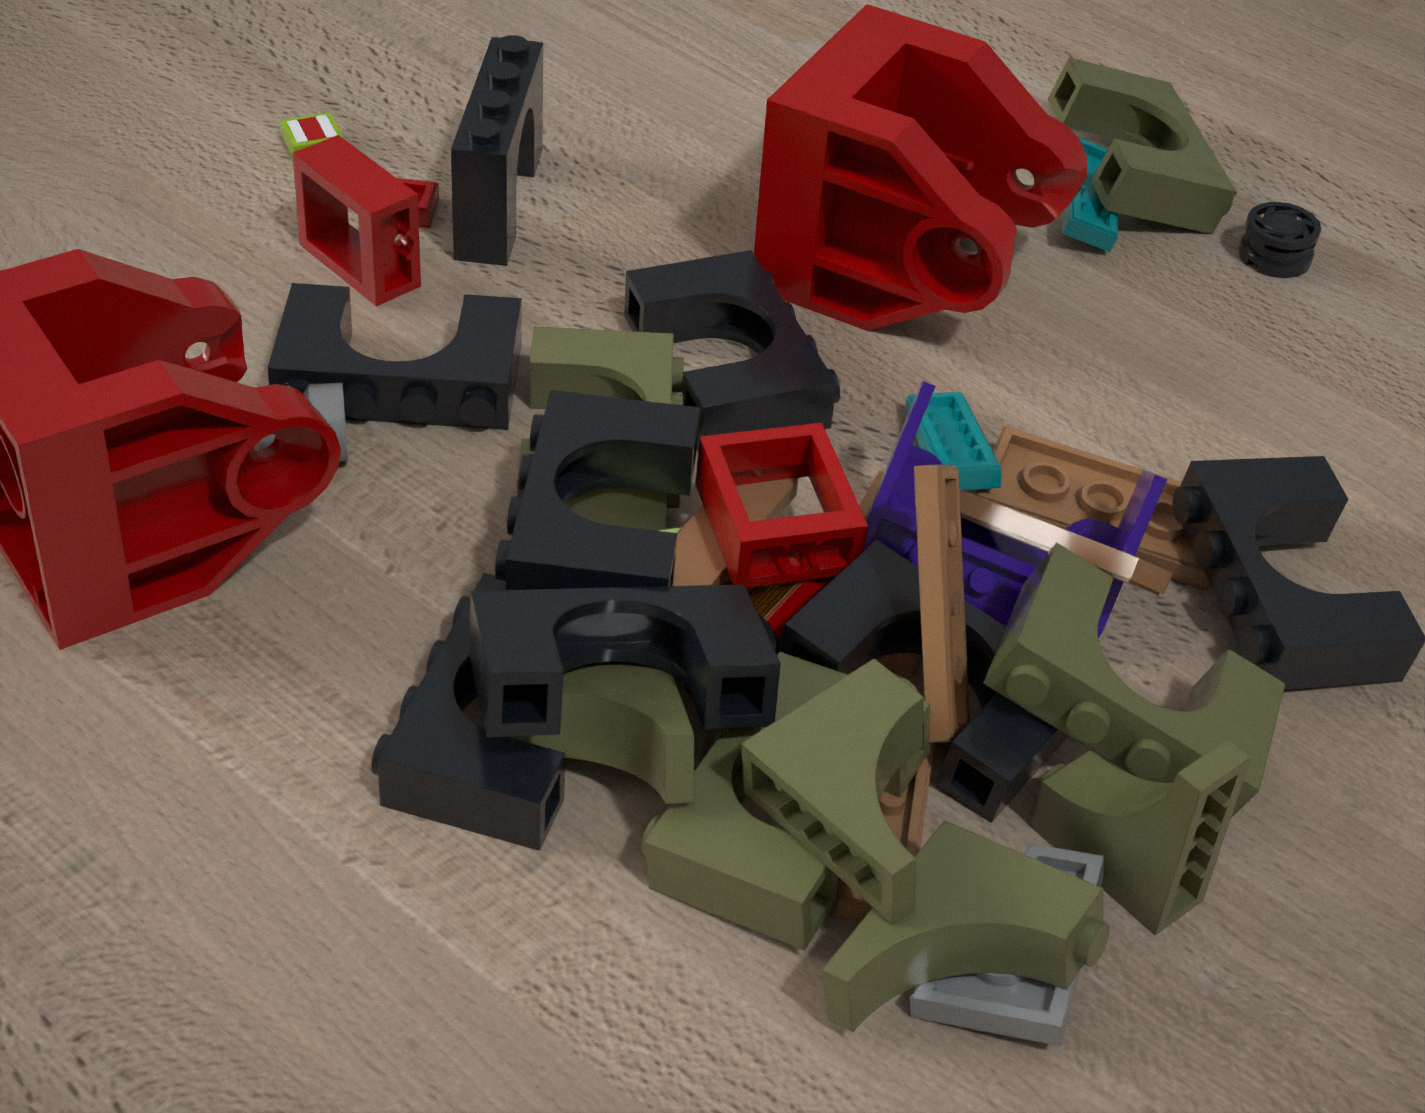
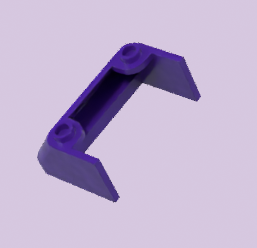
(992, 562)

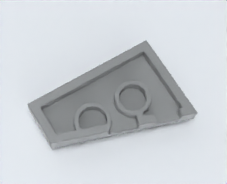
(1009, 1002)

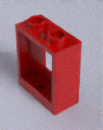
(341, 177)
(760, 549)

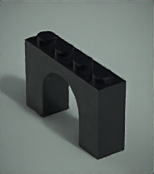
(493, 146)
(735, 302)
(457, 387)
(587, 447)
(876, 613)
(1280, 625)
(696, 633)
(447, 766)

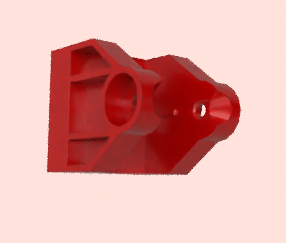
(893, 157)
(126, 460)

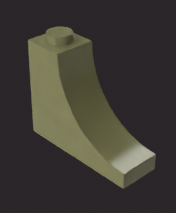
(629, 721)
(826, 773)
(1152, 834)
(972, 914)

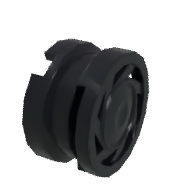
(1280, 240)

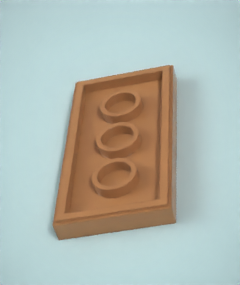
(1072, 485)

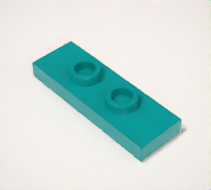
(1086, 216)
(957, 439)

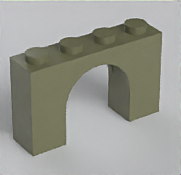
(1157, 157)
(610, 366)
(1059, 673)
(731, 861)

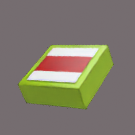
(308, 130)

